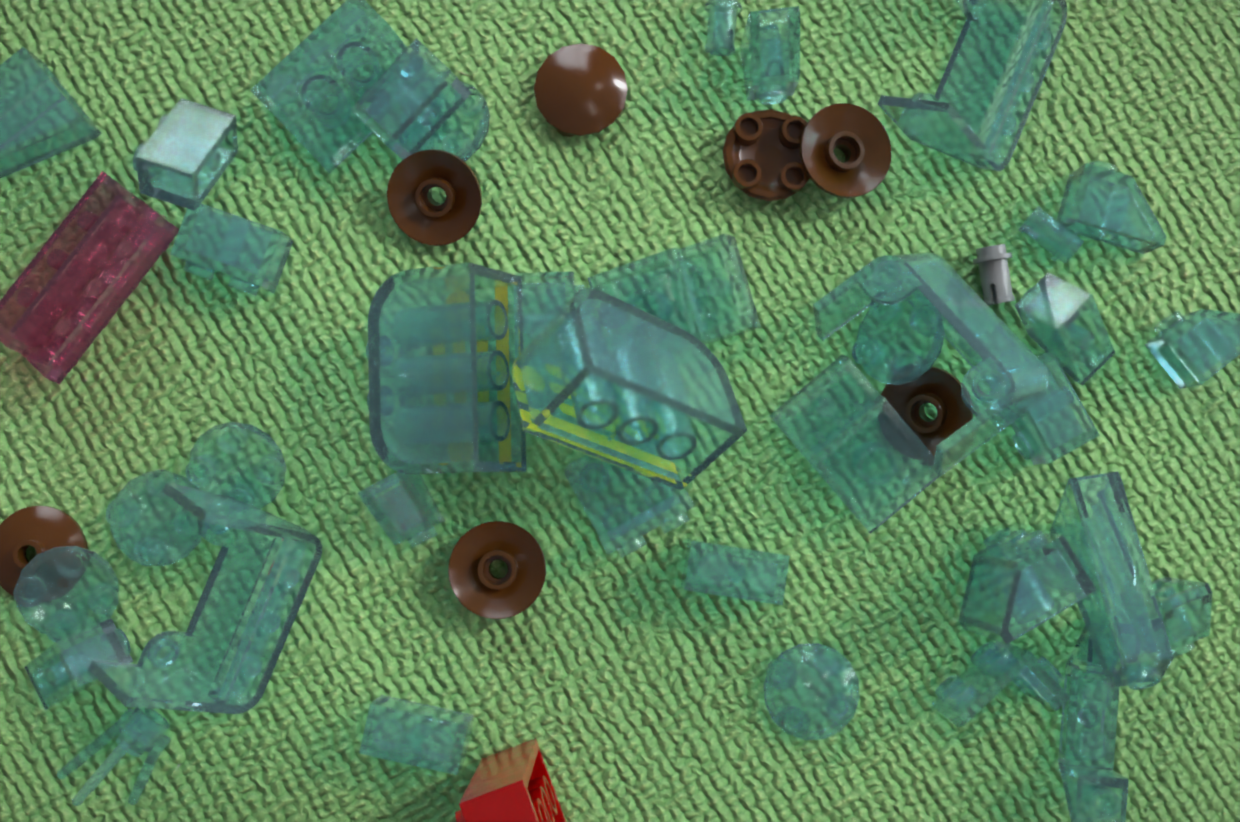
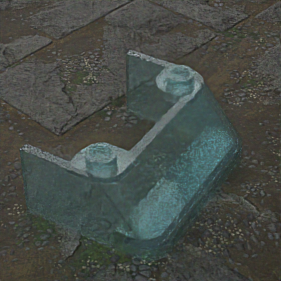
(986, 82)
(1004, 373)
(239, 620)

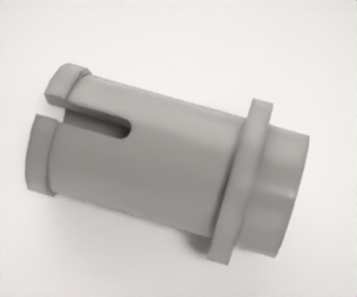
(994, 274)

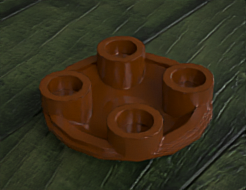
(580, 90)
(765, 155)

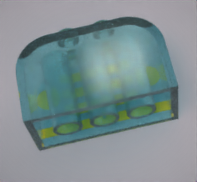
(443, 371)
(626, 390)

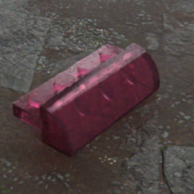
(82, 276)

